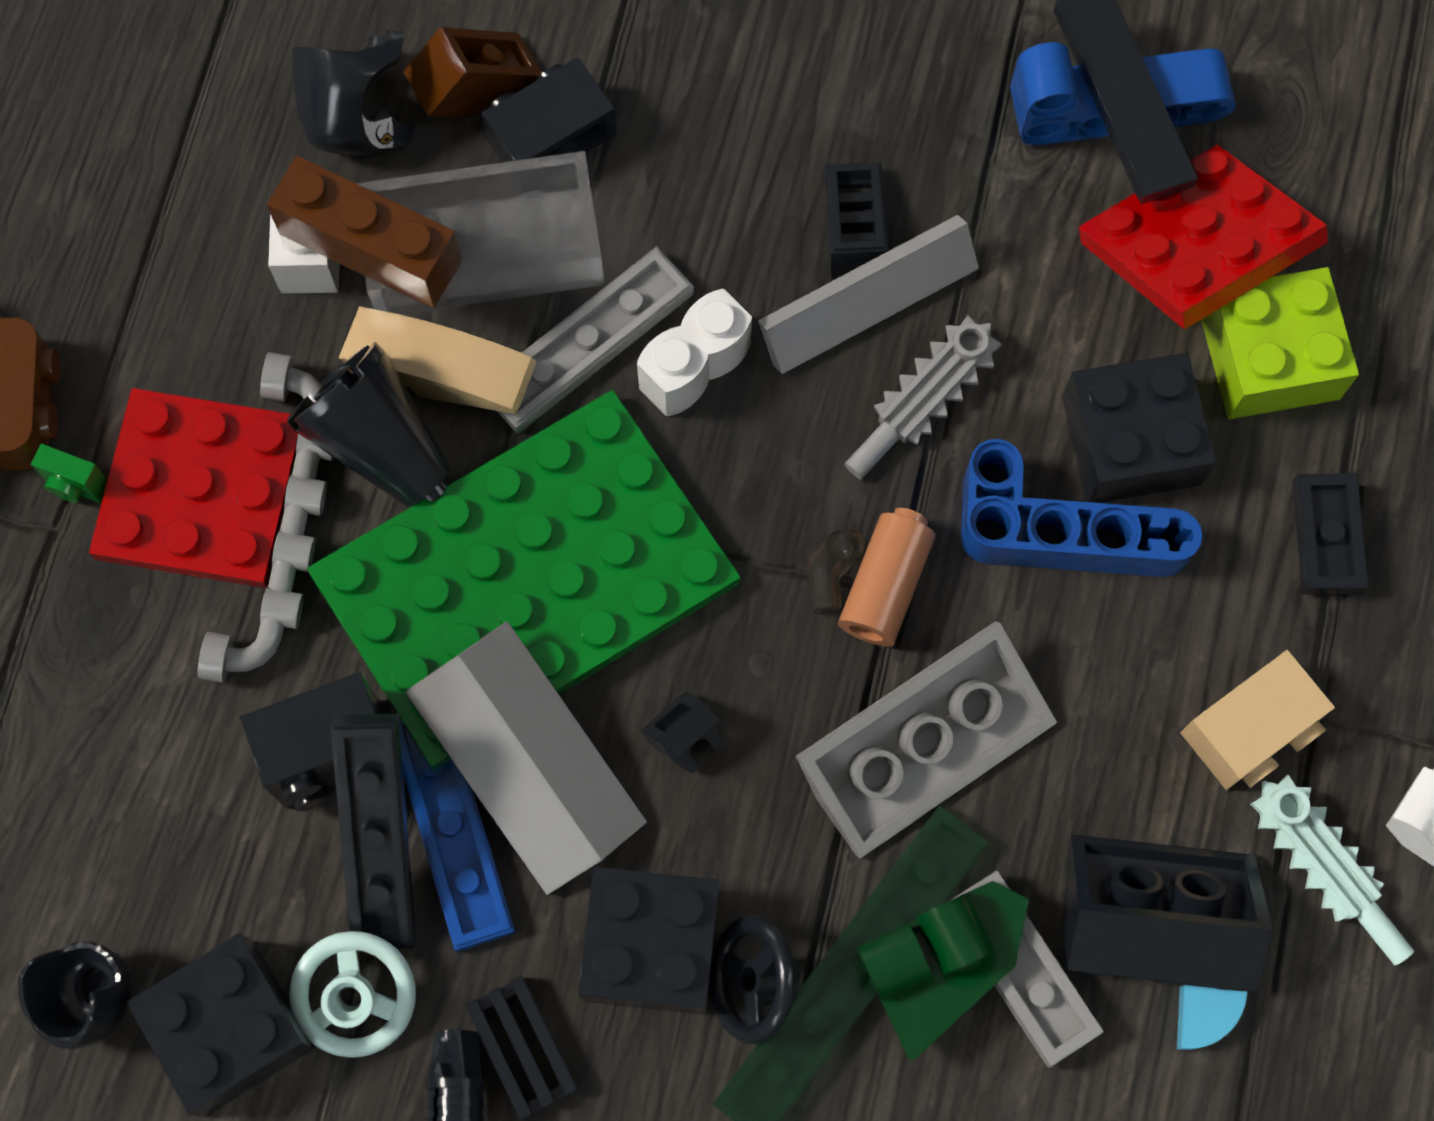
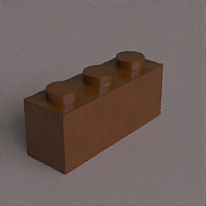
(365, 231)

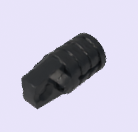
(455, 1078)

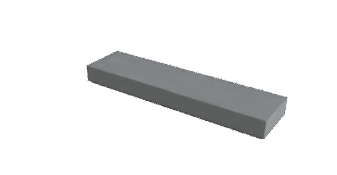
(869, 294)
(599, 333)

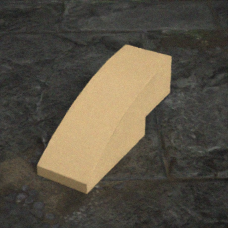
(444, 361)

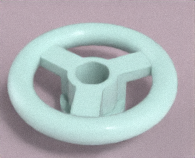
(336, 1011)

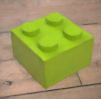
(1281, 345)

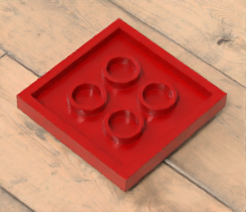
(1206, 241)
(196, 488)

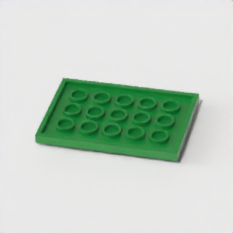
(559, 536)

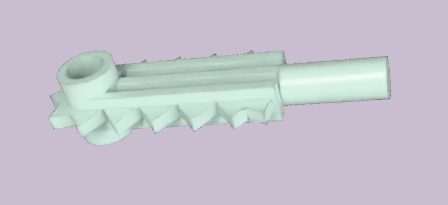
(1330, 866)

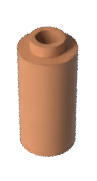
(887, 577)

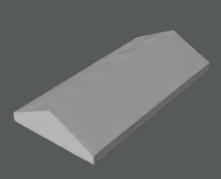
(926, 740)
(526, 758)

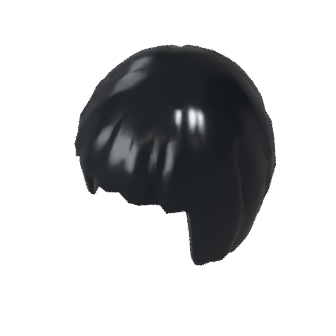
(75, 994)

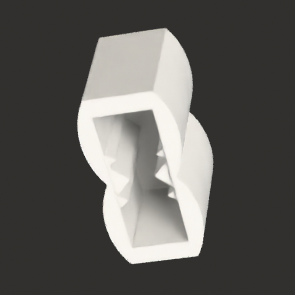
(684, 358)

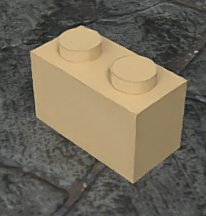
(1257, 721)

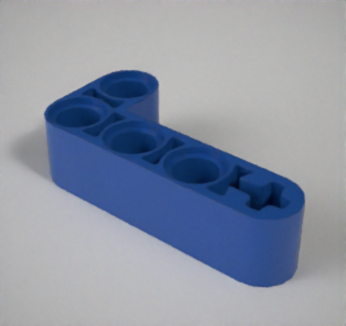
(1057, 105)
(1074, 519)

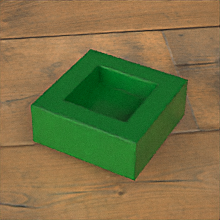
(69, 475)

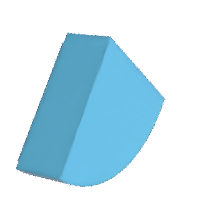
(1207, 1015)

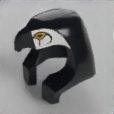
(331, 93)

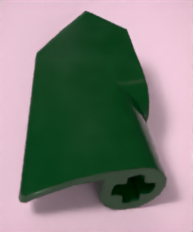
(945, 961)

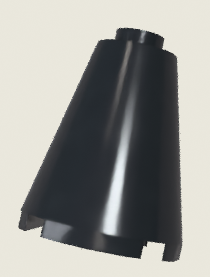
(374, 428)

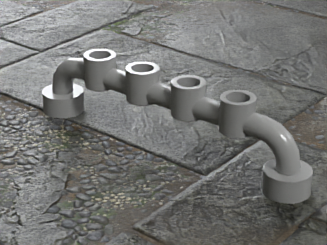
(291, 548)

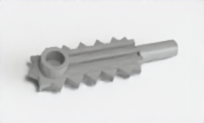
(924, 395)

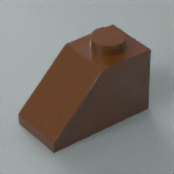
(469, 69)

